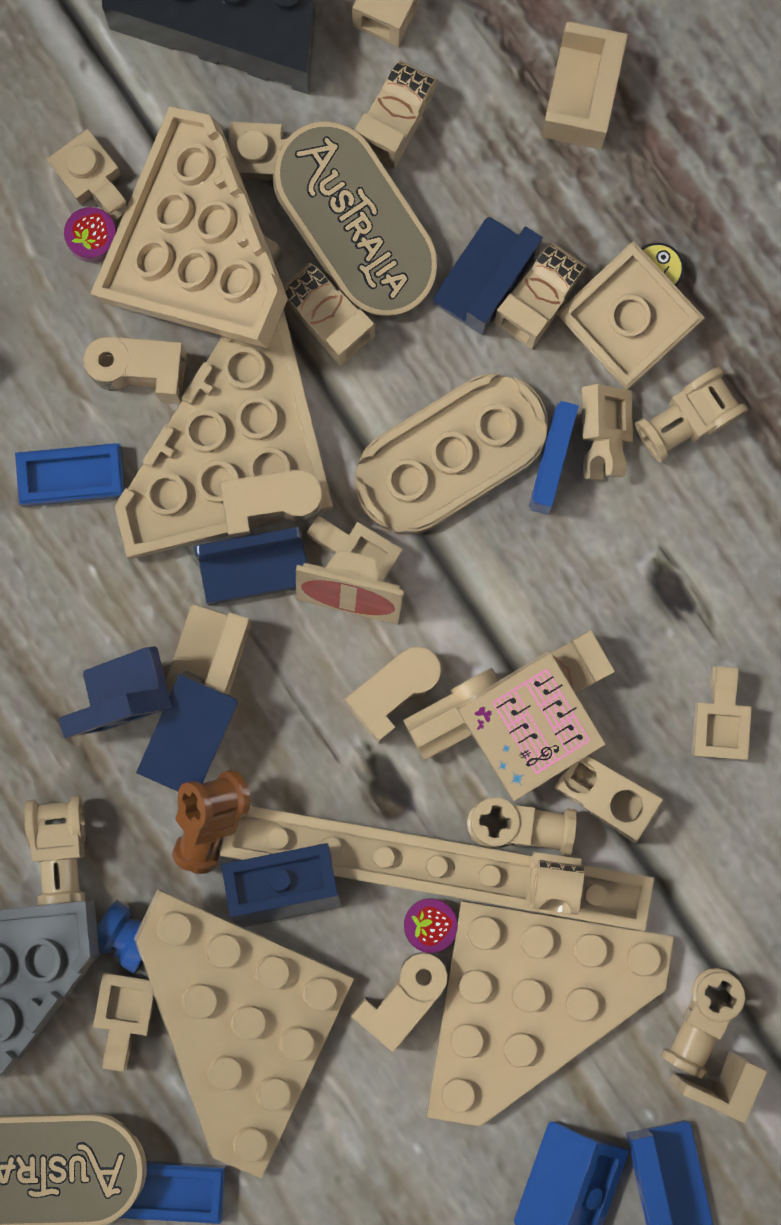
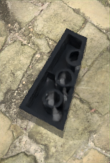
(253, 35)

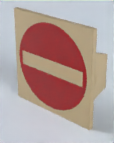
(350, 586)

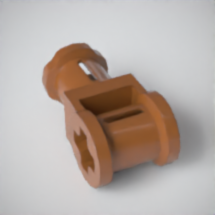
(206, 816)

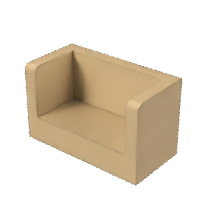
(584, 85)

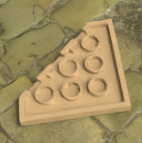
(193, 240)
(233, 422)
(530, 999)
(240, 1020)

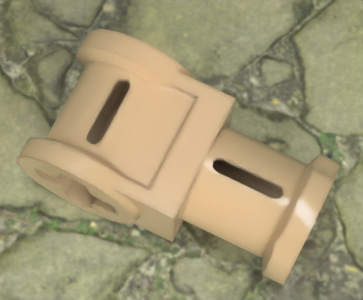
(698, 410)
(523, 826)
(57, 847)
(704, 1023)

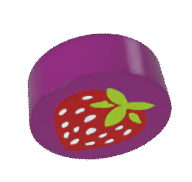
(89, 234)
(430, 925)

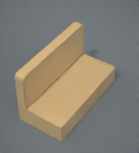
(210, 647)
(733, 1090)

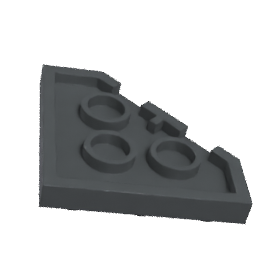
(40, 964)

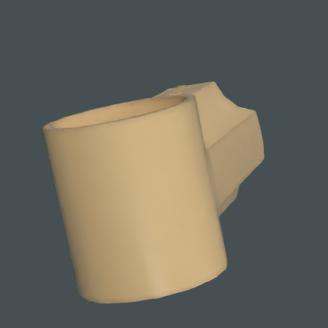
(440, 724)

